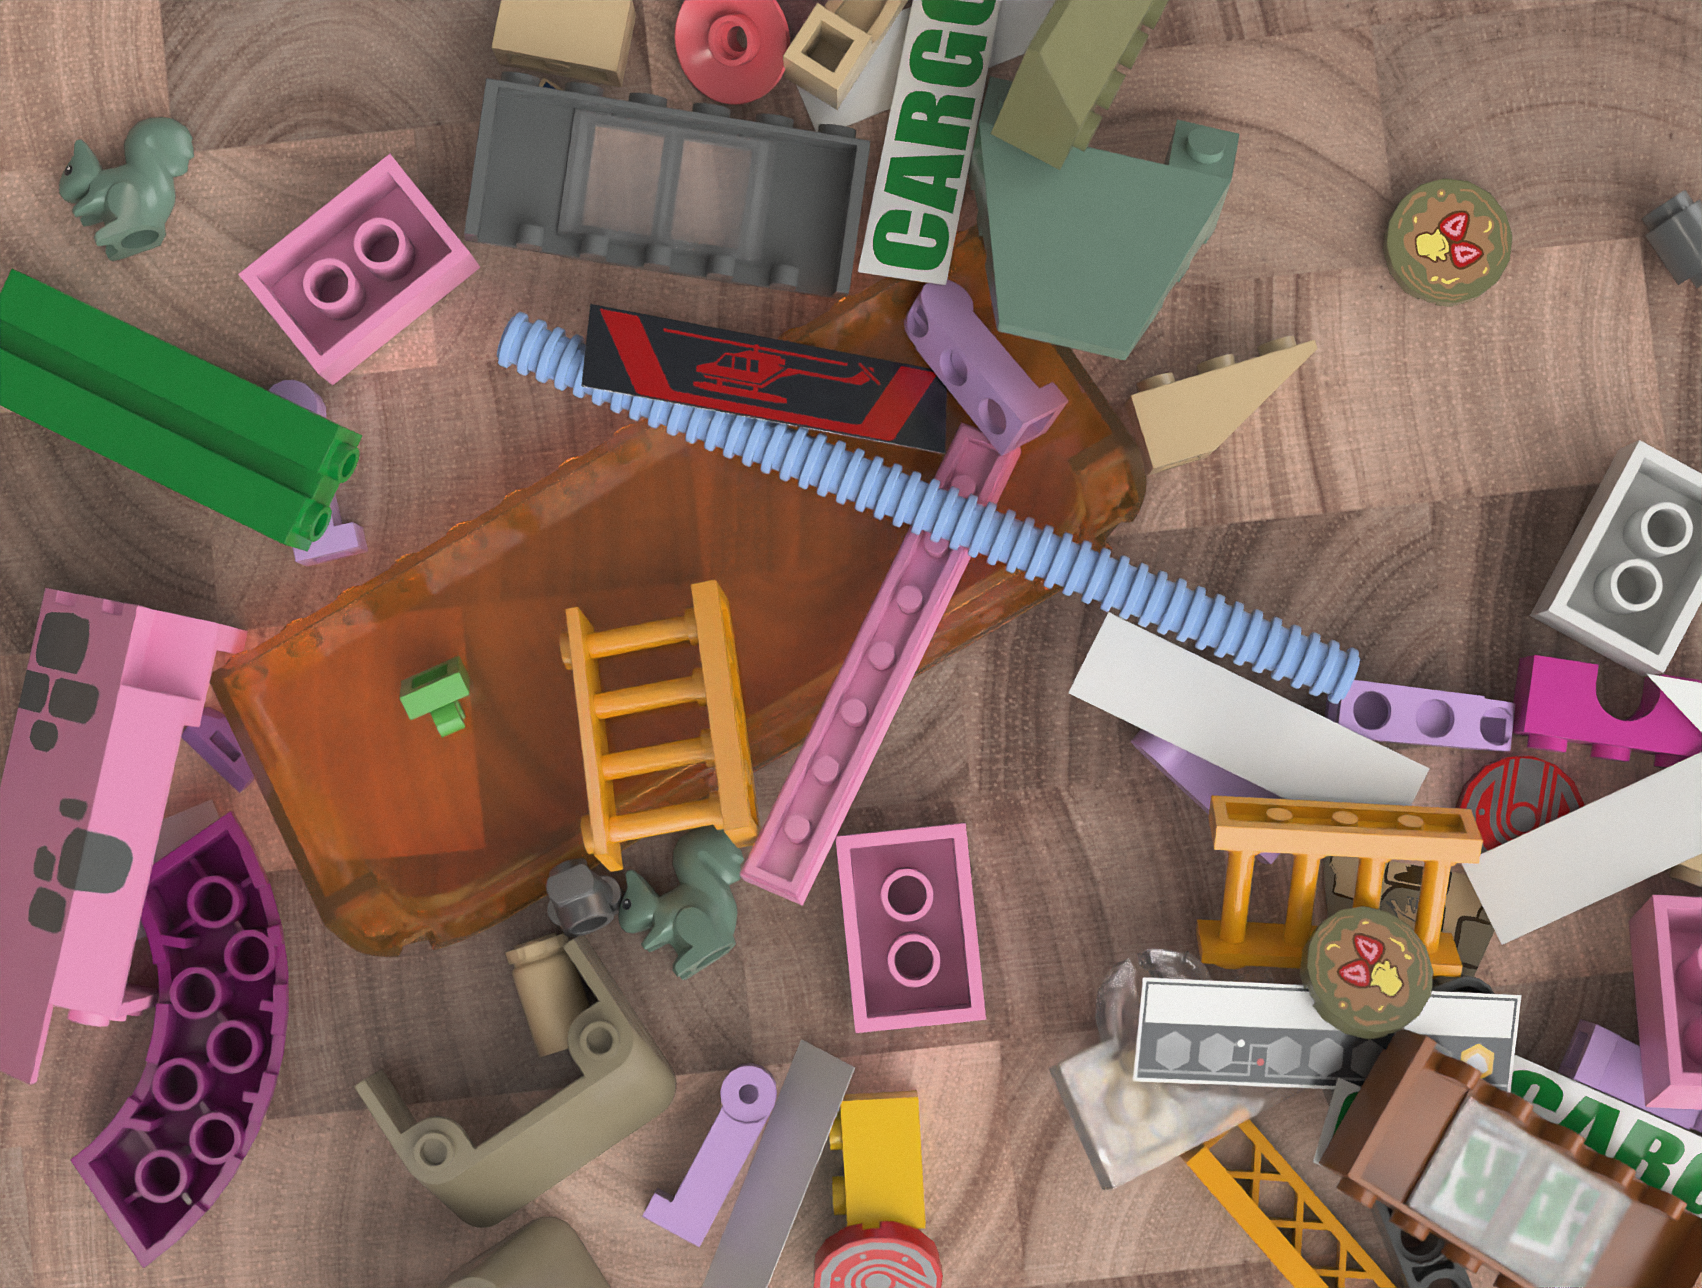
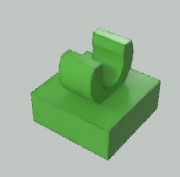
(438, 693)

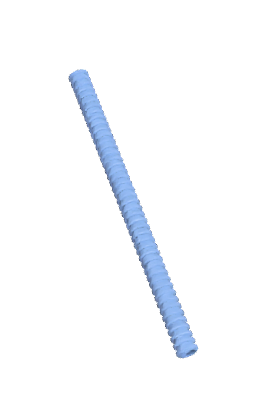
(959, 521)

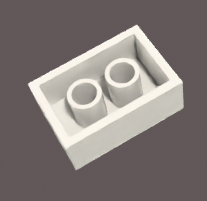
(1632, 563)

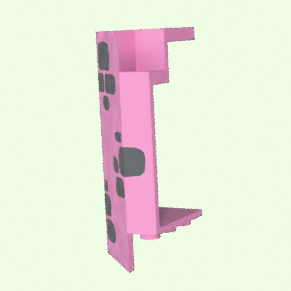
(88, 807)

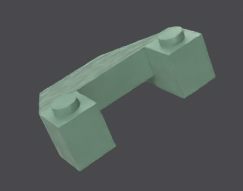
(1102, 240)

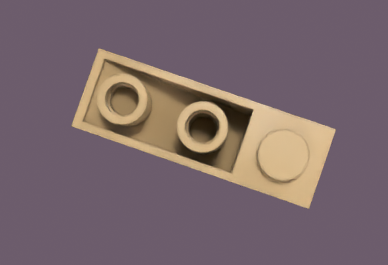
(1197, 414)

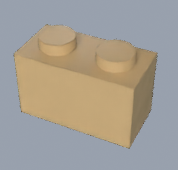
(566, 37)

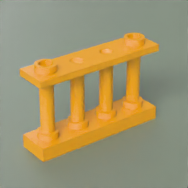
(720, 746)
(1333, 829)

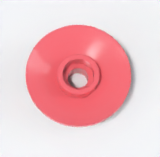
(714, 58)

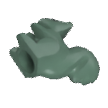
(134, 196)
(697, 914)

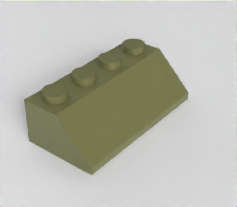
(1072, 71)

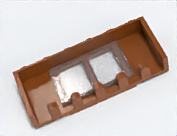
(1504, 1181)

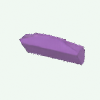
(219, 748)

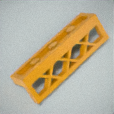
(1264, 1229)

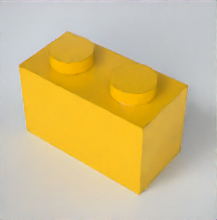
(880, 1159)

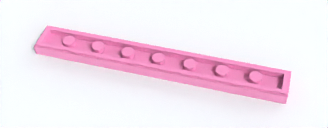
(870, 684)

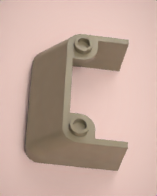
(621, 1090)

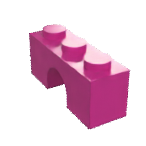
(1560, 705)

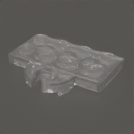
(1140, 1123)

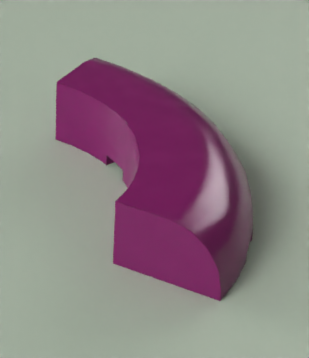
(210, 1045)

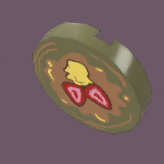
(1447, 242)
(1366, 972)

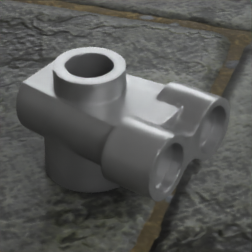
(581, 898)

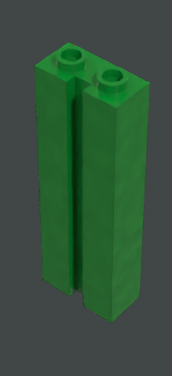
(170, 414)

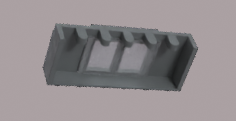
(666, 187)

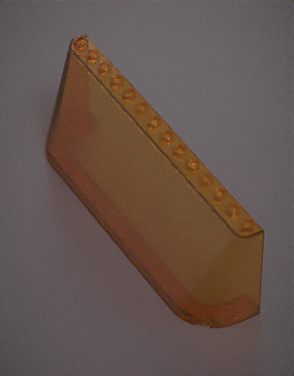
(460, 830)

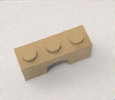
(838, 45)

